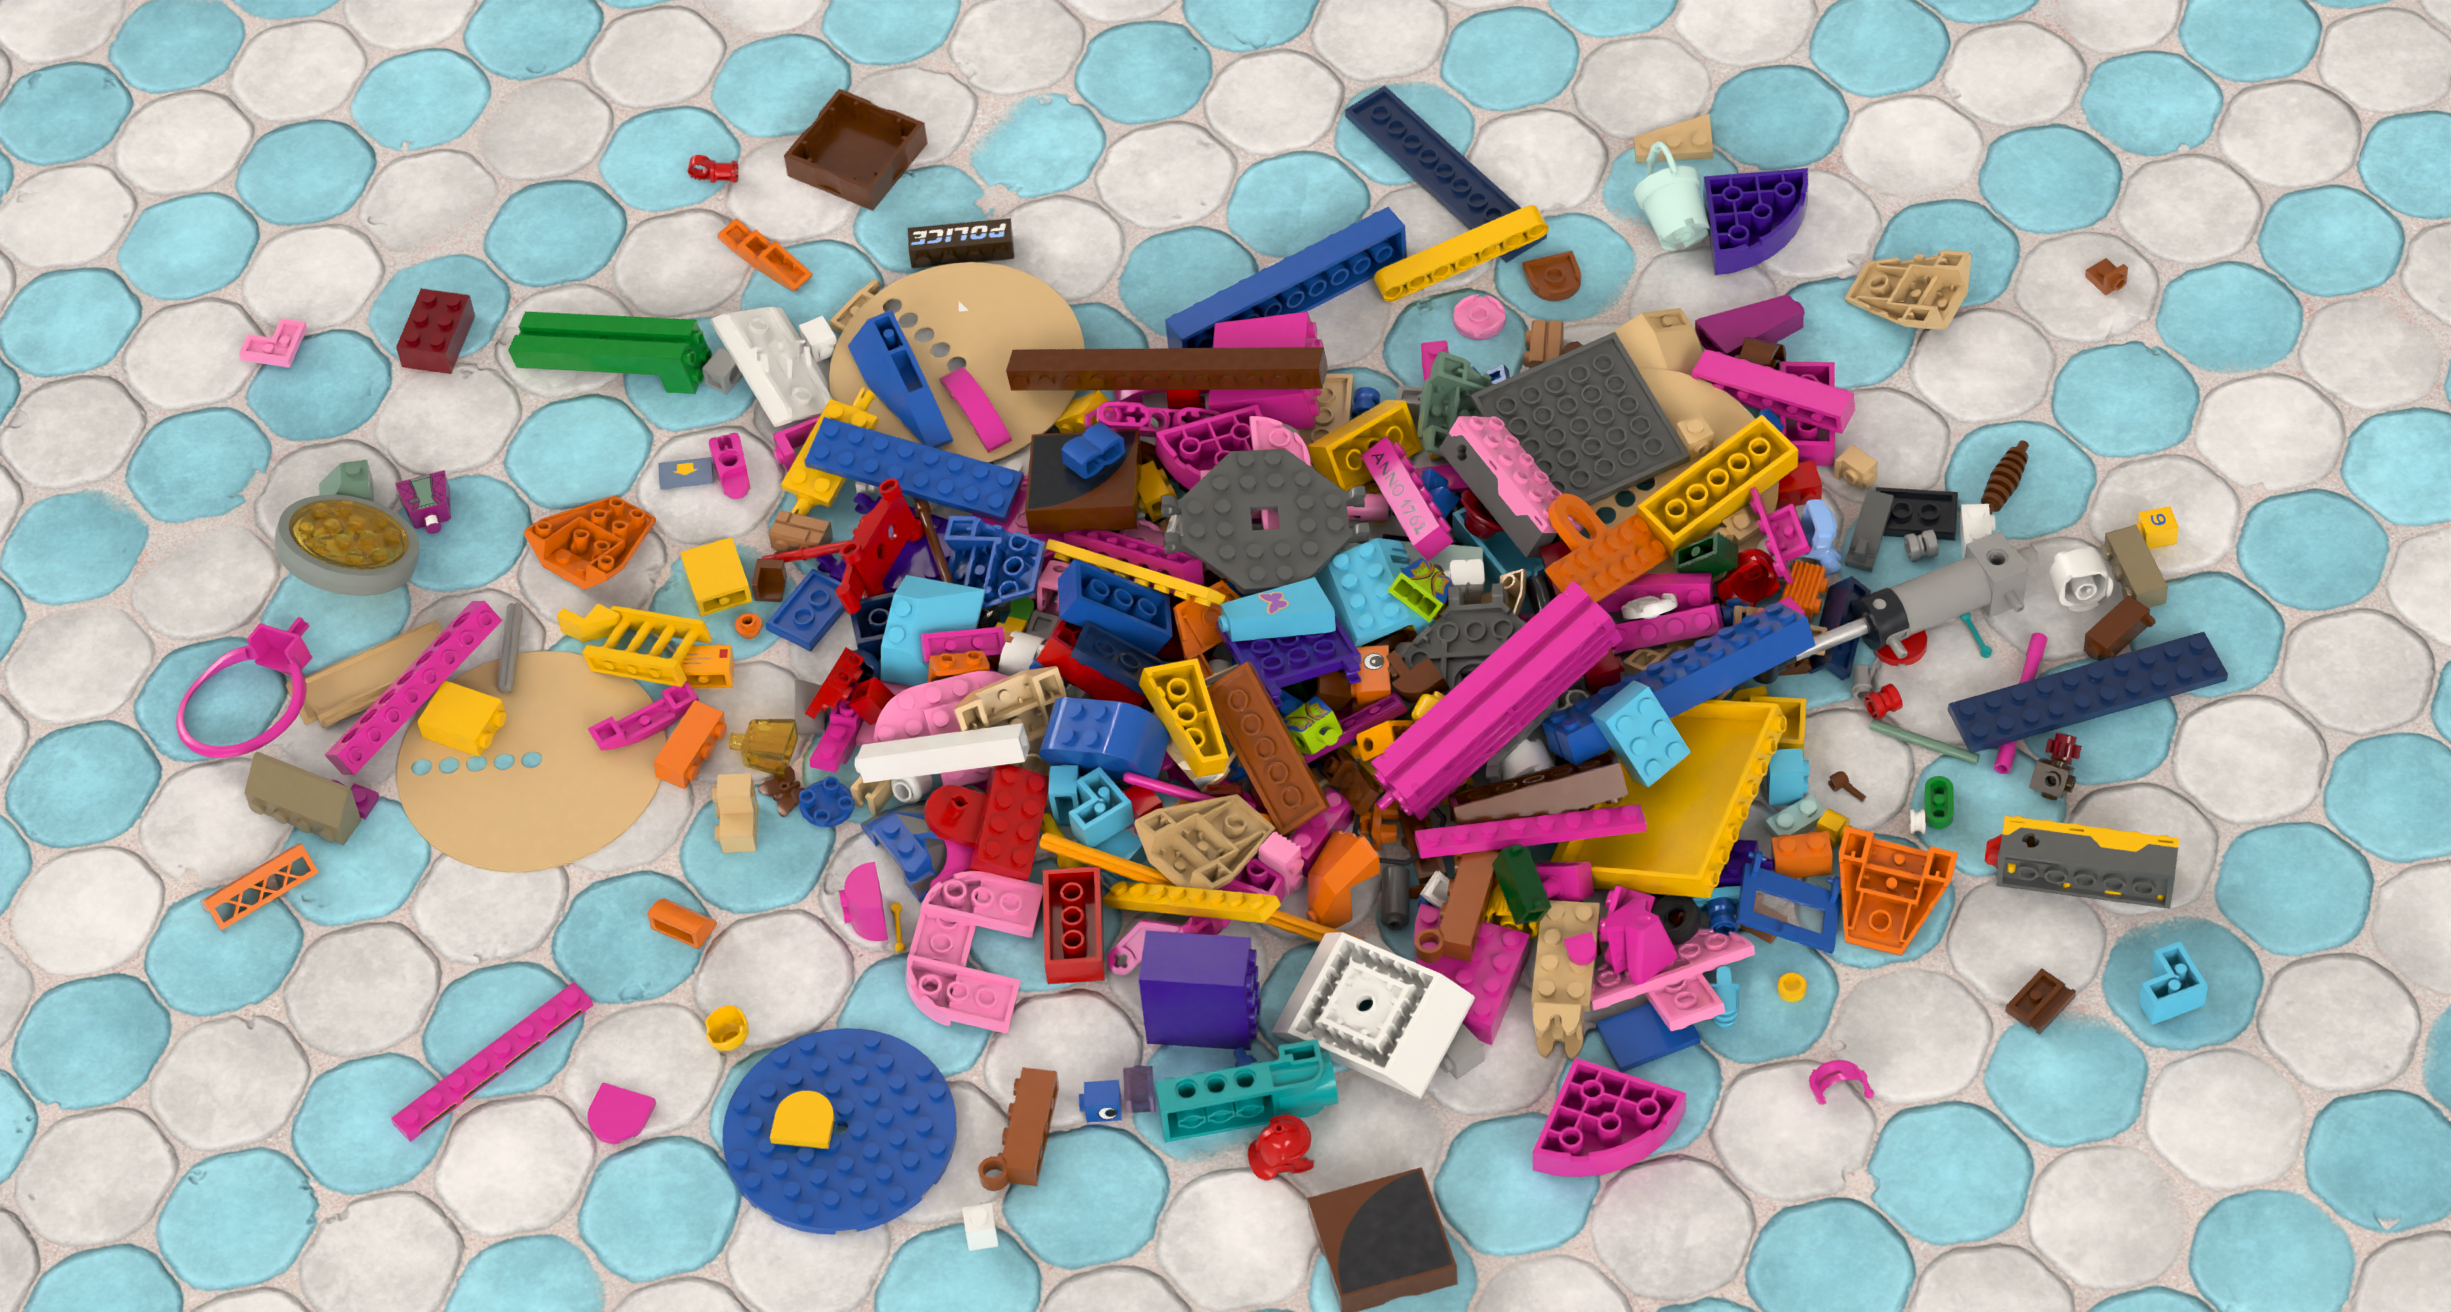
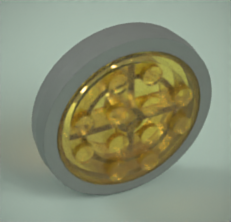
(346, 545)

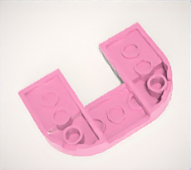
(943, 939)

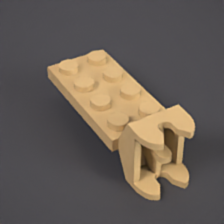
(1559, 986)

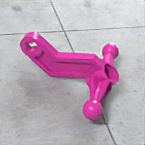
(1133, 942)

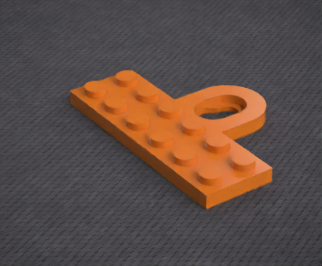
(1606, 559)

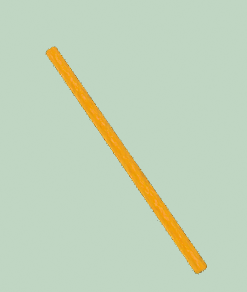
(1153, 876)

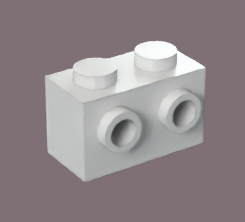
(1975, 523)

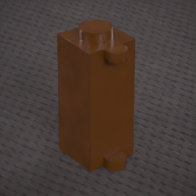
(2117, 629)

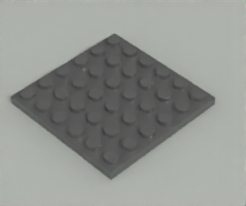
(1587, 420)

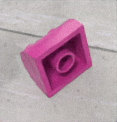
(863, 903)

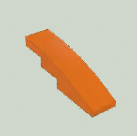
(764, 256)

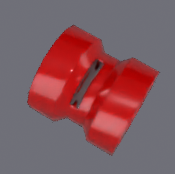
(1881, 702)

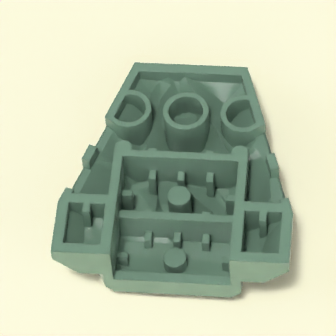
(1446, 398)

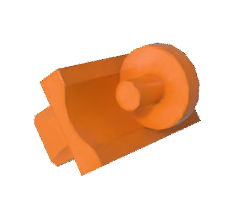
(1374, 821)

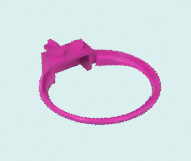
(271, 649)

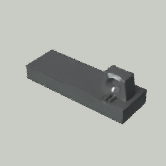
(1869, 530)

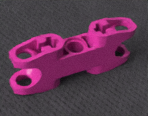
(1137, 416)

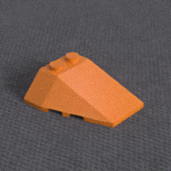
(1889, 889)

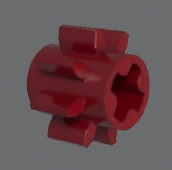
(2064, 747)

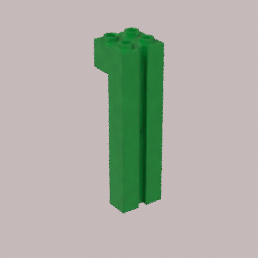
(614, 345)

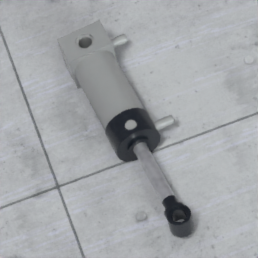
(1986, 578)

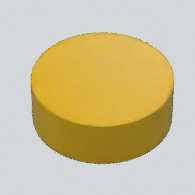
(1791, 987)

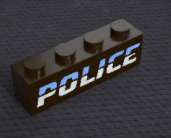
(960, 243)

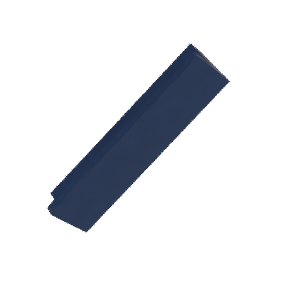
(1835, 613)

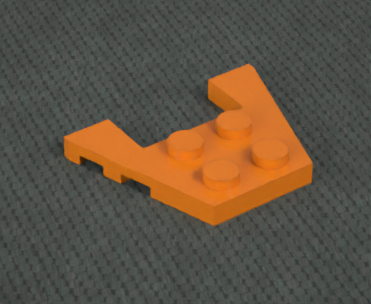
(1198, 626)

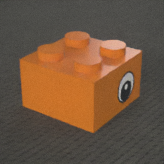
(1374, 677)

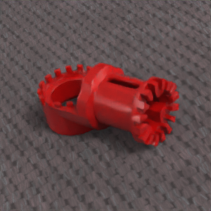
(713, 170)

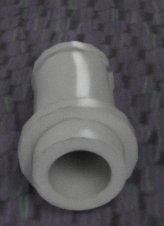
(1862, 682)

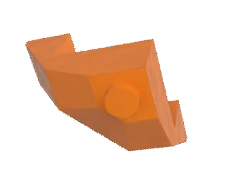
(1340, 865)

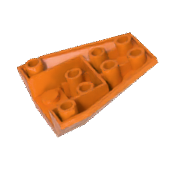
(590, 540)

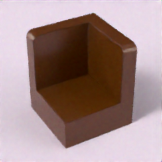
(769, 580)
(1334, 690)

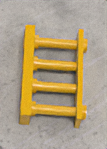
(648, 666)

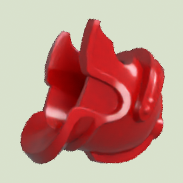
(1751, 580)
(1281, 1148)

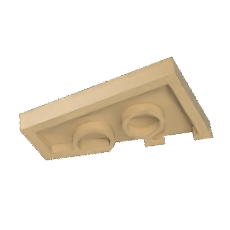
(1685, 140)

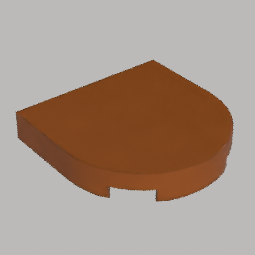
(1553, 276)

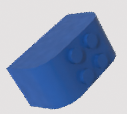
(1104, 736)

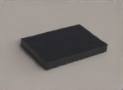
(1921, 511)

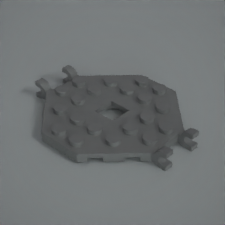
(1220, 523)
(1462, 642)

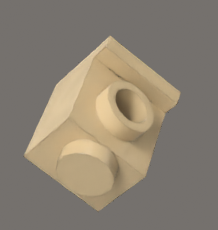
(1856, 468)

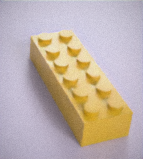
(1718, 484)

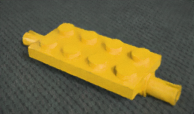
(815, 486)

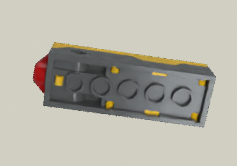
(2084, 861)

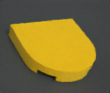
(803, 1120)

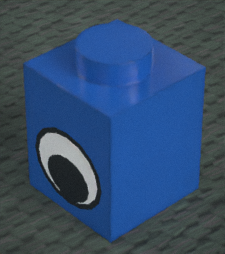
(1101, 1101)

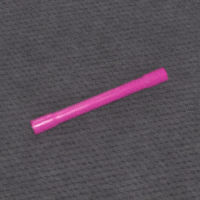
(2033, 657)

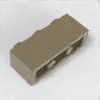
(2134, 566)

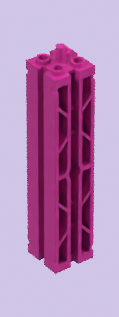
(1495, 702)

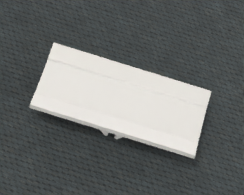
(774, 363)

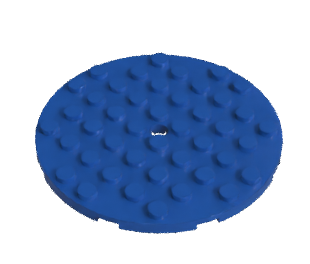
(887, 1159)

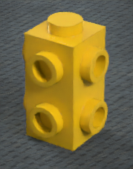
(1151, 489)

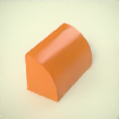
(680, 923)

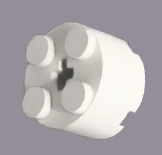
(2080, 579)
(1020, 653)
(1526, 759)

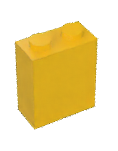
(716, 576)
(462, 718)

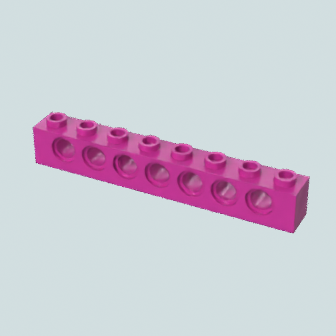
(413, 688)

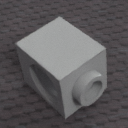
(721, 372)

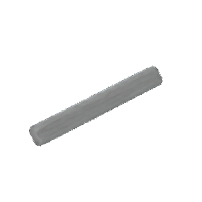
(509, 647)

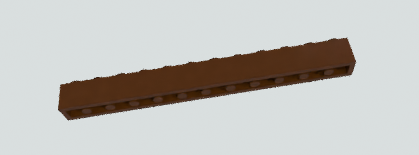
(1167, 369)

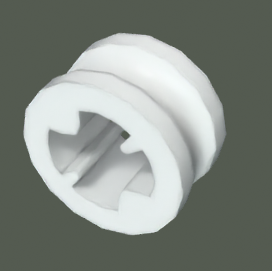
(1917, 821)

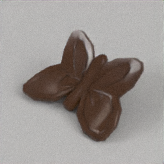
(783, 790)

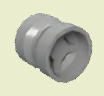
(1921, 545)

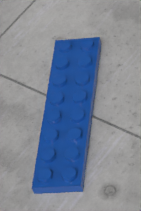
(920, 469)

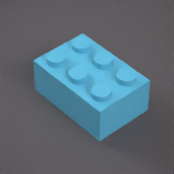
(1640, 733)

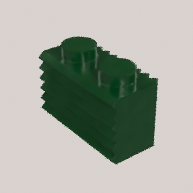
(1707, 555)

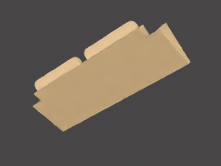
(362, 678)

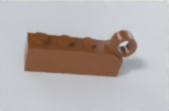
(1464, 912)
(1027, 1132)

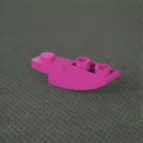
(839, 738)

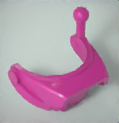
(1834, 1072)

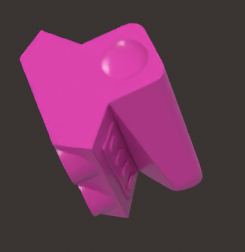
(1637, 942)

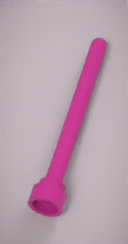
(1168, 789)

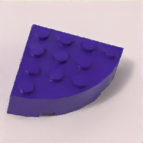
(1753, 215)

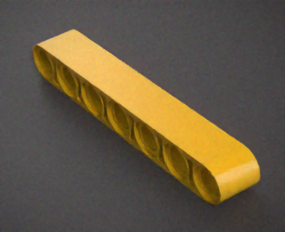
(1460, 253)

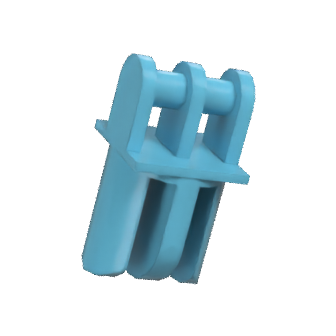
(1729, 994)

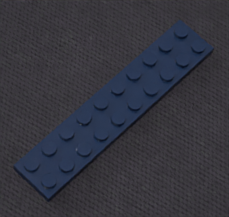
(1432, 162)
(2087, 692)

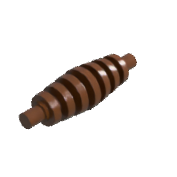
(2005, 477)

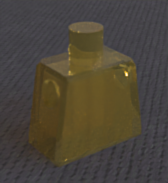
(767, 744)

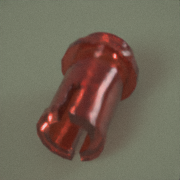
(1225, 790)

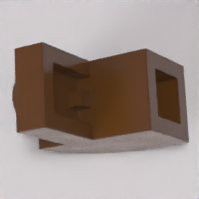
(1419, 680)

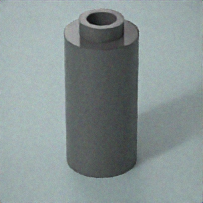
(1395, 896)

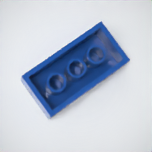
(1115, 605)

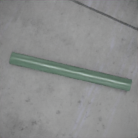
(1924, 742)

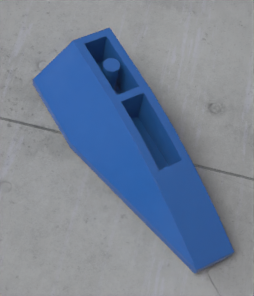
(897, 378)

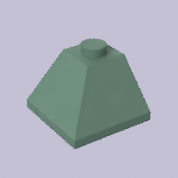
(349, 479)

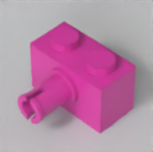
(1566, 880)

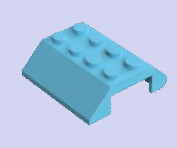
(1358, 588)

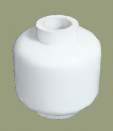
(911, 789)

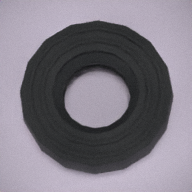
(1692, 917)

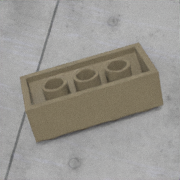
(301, 799)

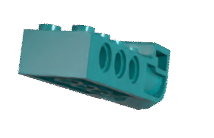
(1249, 1094)

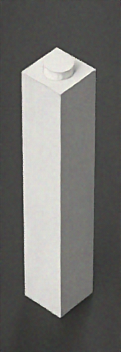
(942, 753)

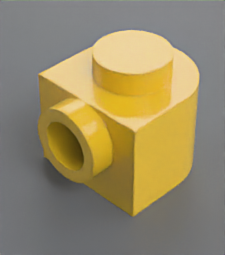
(1834, 824)

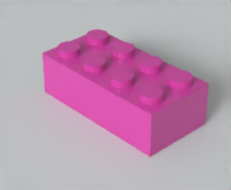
(1811, 441)

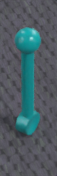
(1985, 650)

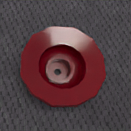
(1478, 518)

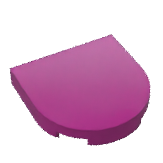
(618, 1113)

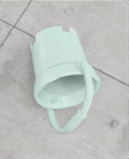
(1672, 201)

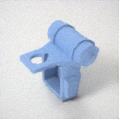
(1820, 530)

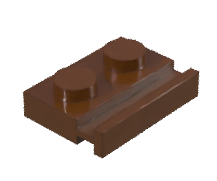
(2040, 1001)

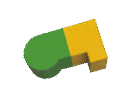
(1019, 616)

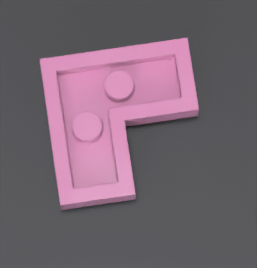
(279, 349)

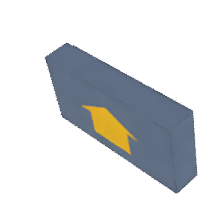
(685, 473)

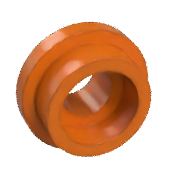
(752, 629)

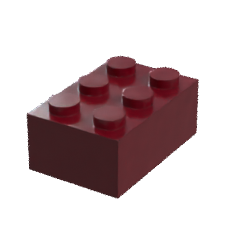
(435, 331)

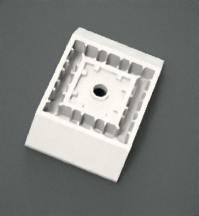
(1402, 1032)

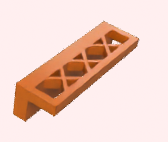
(256, 875)

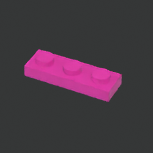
(988, 640)

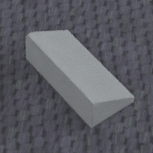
(804, 695)

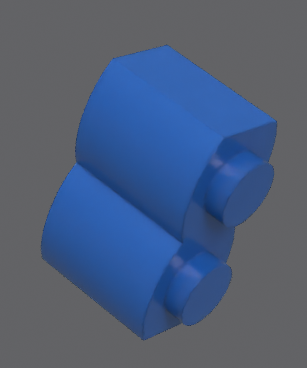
(1093, 450)

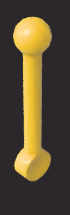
(896, 909)

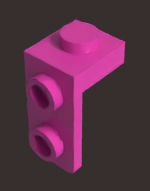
(791, 438)

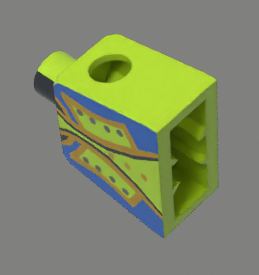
(1422, 588)
(1313, 726)

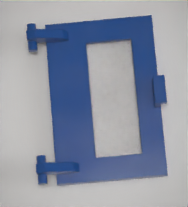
(1788, 906)

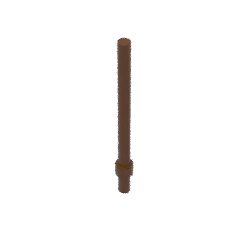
(923, 512)

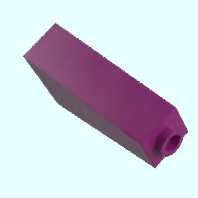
(1763, 320)

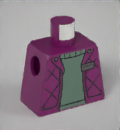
(426, 500)

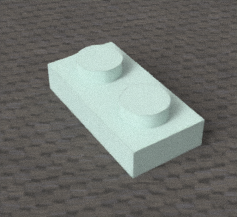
(1796, 818)

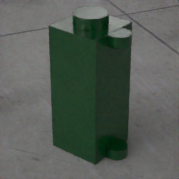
(1521, 884)

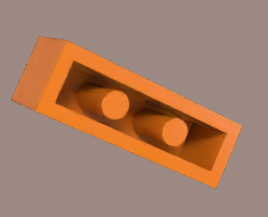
(690, 744)

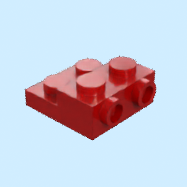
(837, 683)

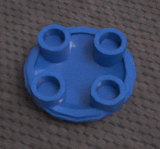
(826, 803)

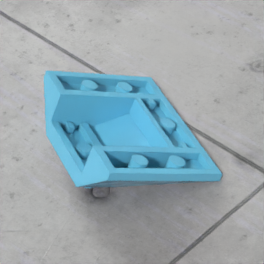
(919, 609)

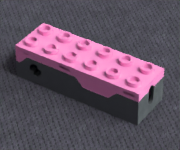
(1504, 480)

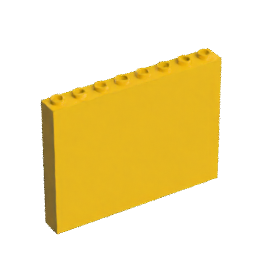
(1692, 808)

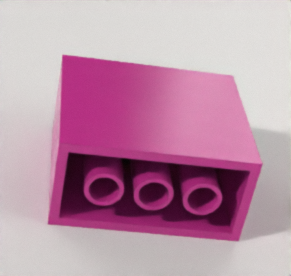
(1288, 406)

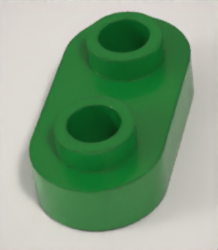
(1938, 804)

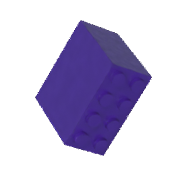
(1199, 990)

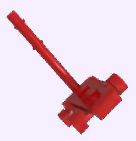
(871, 550)

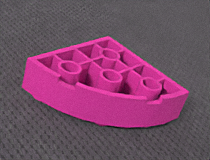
(1204, 443)
(1490, 974)
(1605, 1122)

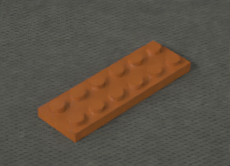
(1267, 749)

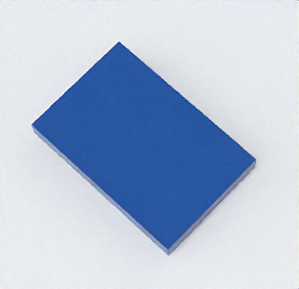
(808, 611)
(1642, 1037)

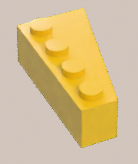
(1186, 710)

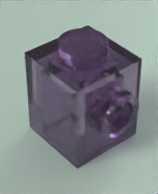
(1139, 1089)

